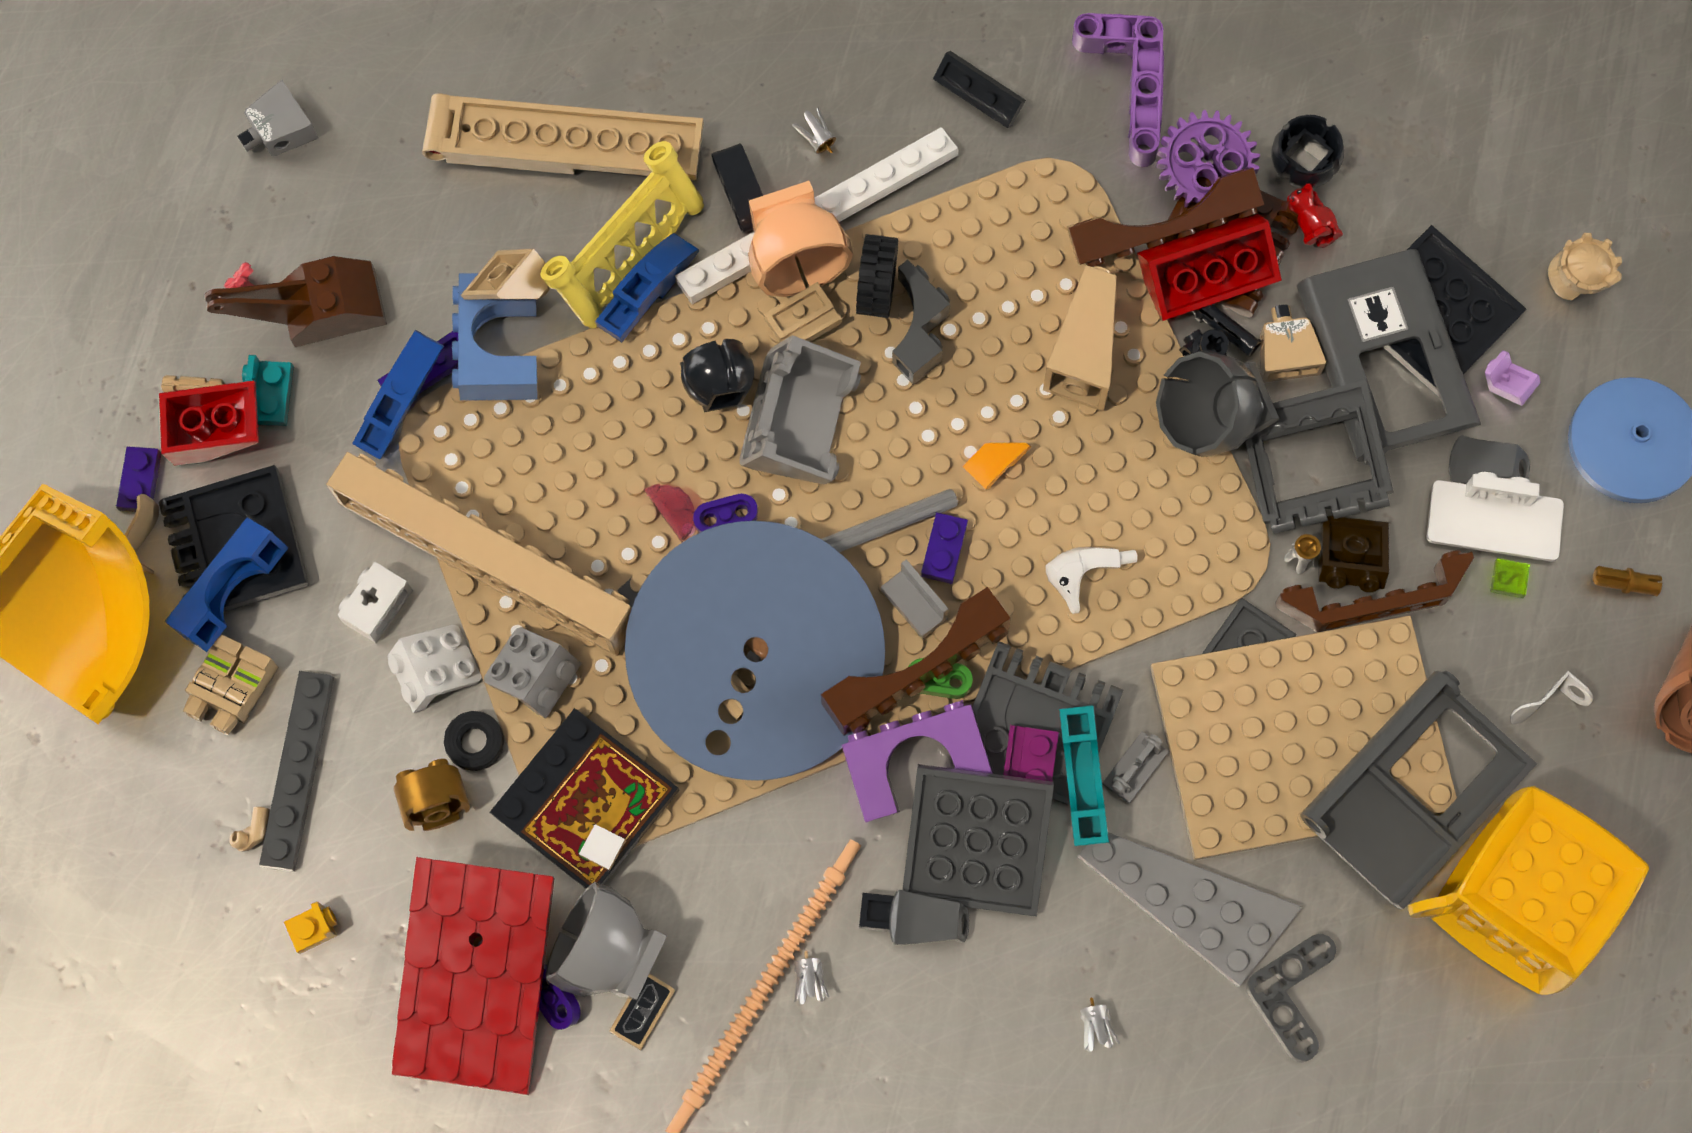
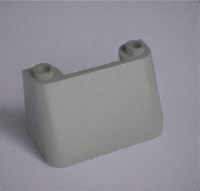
(798, 411)

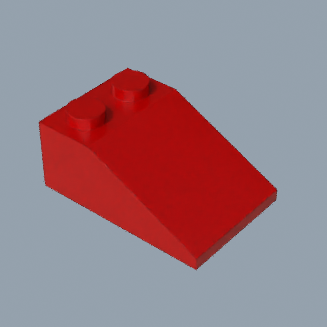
(208, 422)

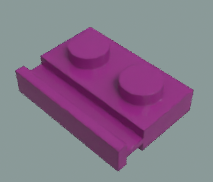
(1031, 753)

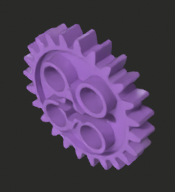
(1183, 174)

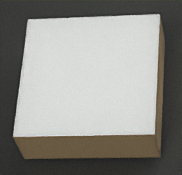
(602, 847)

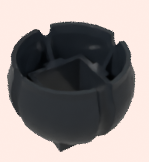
(1318, 140)
(718, 374)

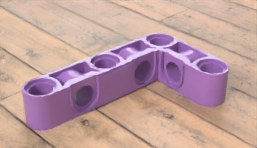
(1124, 35)

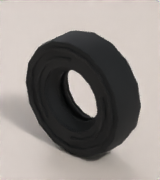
(483, 758)

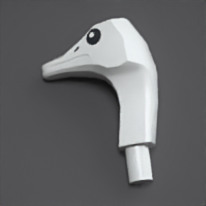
(1068, 568)

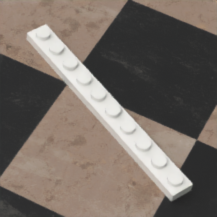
(840, 200)

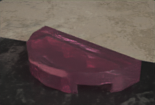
(674, 507)

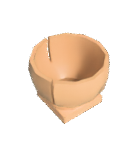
(793, 227)

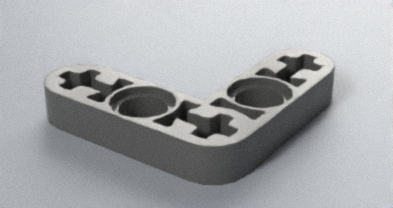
(1279, 997)

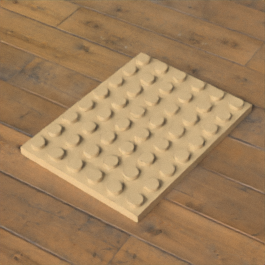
(1277, 721)

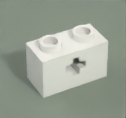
(374, 618)

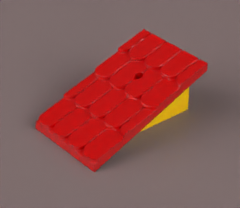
(465, 1006)

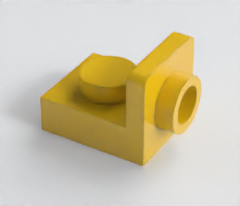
(311, 927)

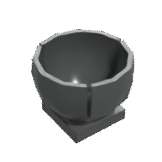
(1216, 406)

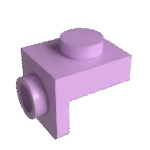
(1510, 380)

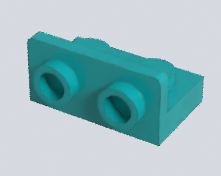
(272, 389)

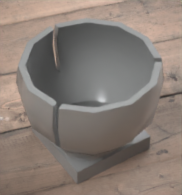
(610, 949)

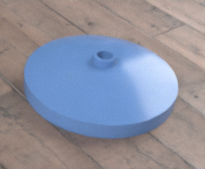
(1611, 453)

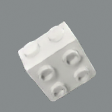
(432, 665)

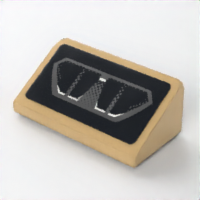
(641, 1015)

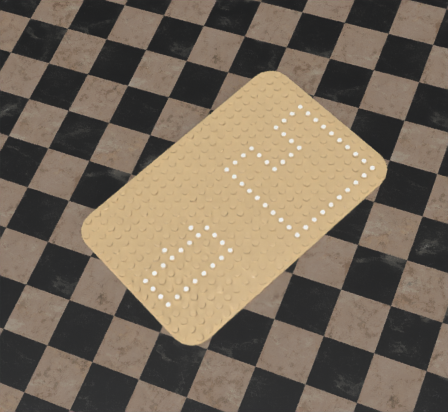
(618, 420)

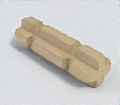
(171, 383)

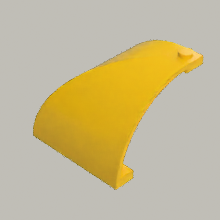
(72, 602)

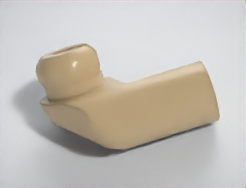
(254, 834)

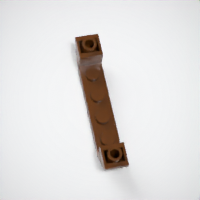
(1303, 606)

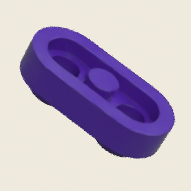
(725, 511)
(553, 1005)

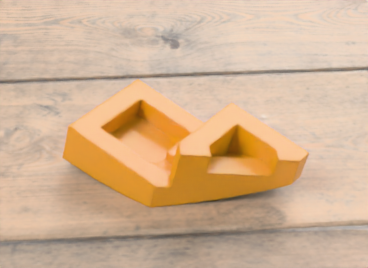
(994, 460)

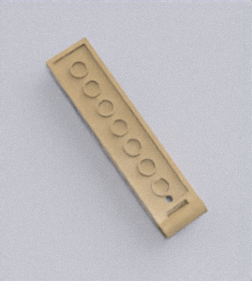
(554, 136)

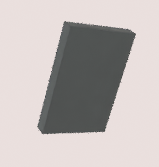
(1247, 627)

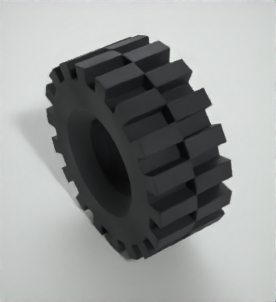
(877, 276)

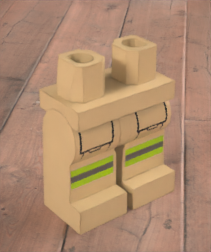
(229, 683)

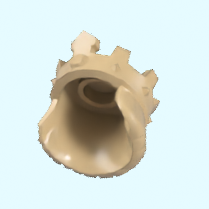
(1584, 267)

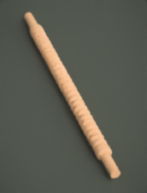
(693, 1097)

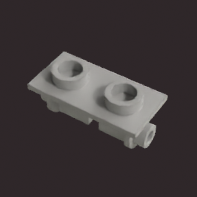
(1136, 766)

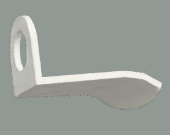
(1563, 684)

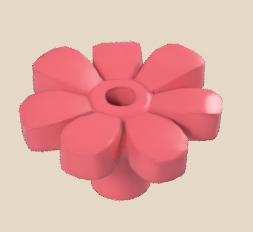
(240, 277)

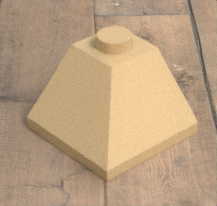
(509, 277)

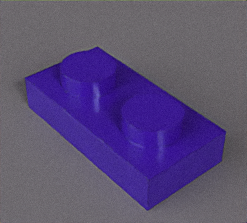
(138, 476)
(944, 548)

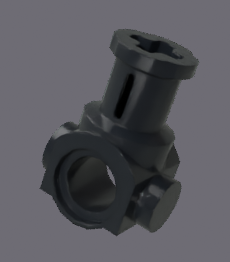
(1210, 340)

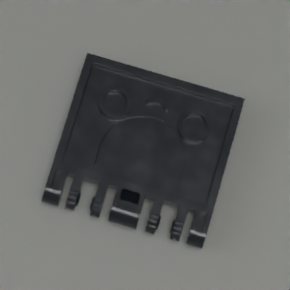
(216, 515)

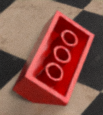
(1210, 266)

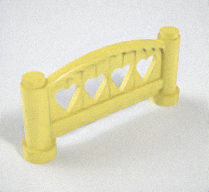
(576, 278)

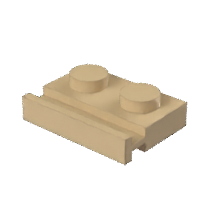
(803, 315)

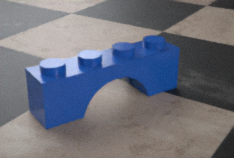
(247, 553)

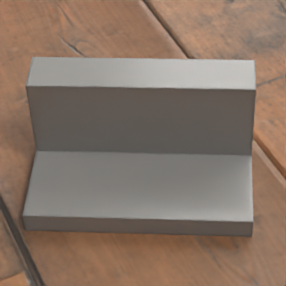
(915, 600)

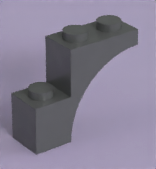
(919, 351)

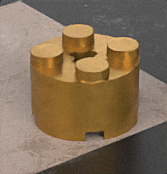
(430, 795)

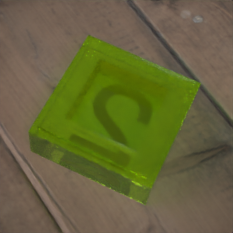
(1510, 578)

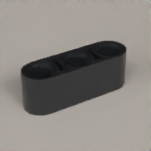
(738, 182)

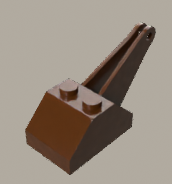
(314, 301)

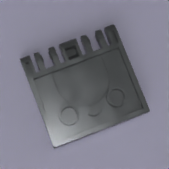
(1021, 702)

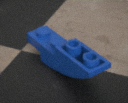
(644, 284)
(397, 394)

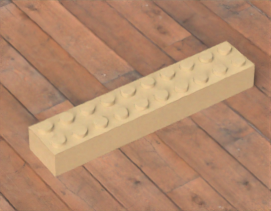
(481, 552)

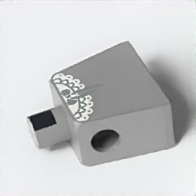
(277, 122)

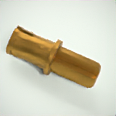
(1627, 580)

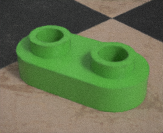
(942, 686)

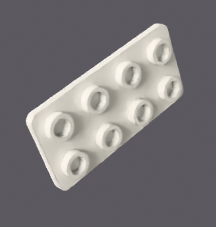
(1496, 517)

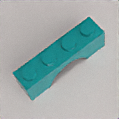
(1084, 775)

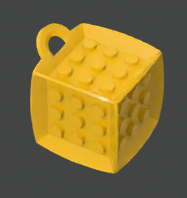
(1538, 891)

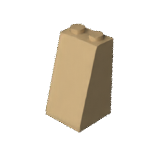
(1083, 350)

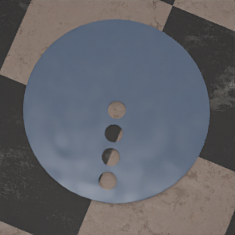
(692, 633)

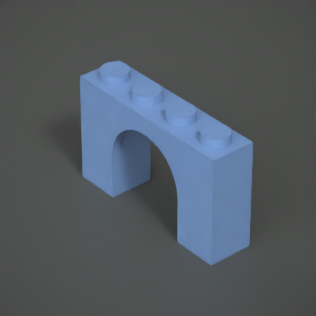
(479, 372)

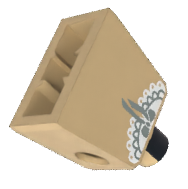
(1289, 347)

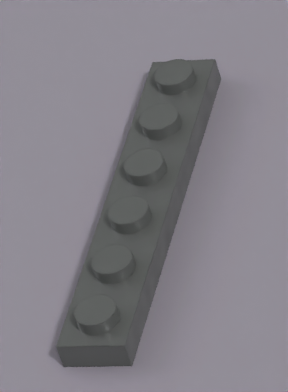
(296, 771)

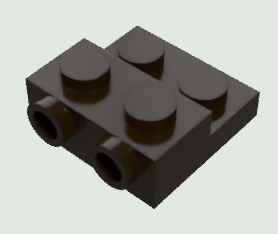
(1354, 553)

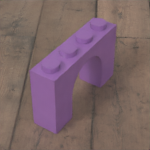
(870, 755)

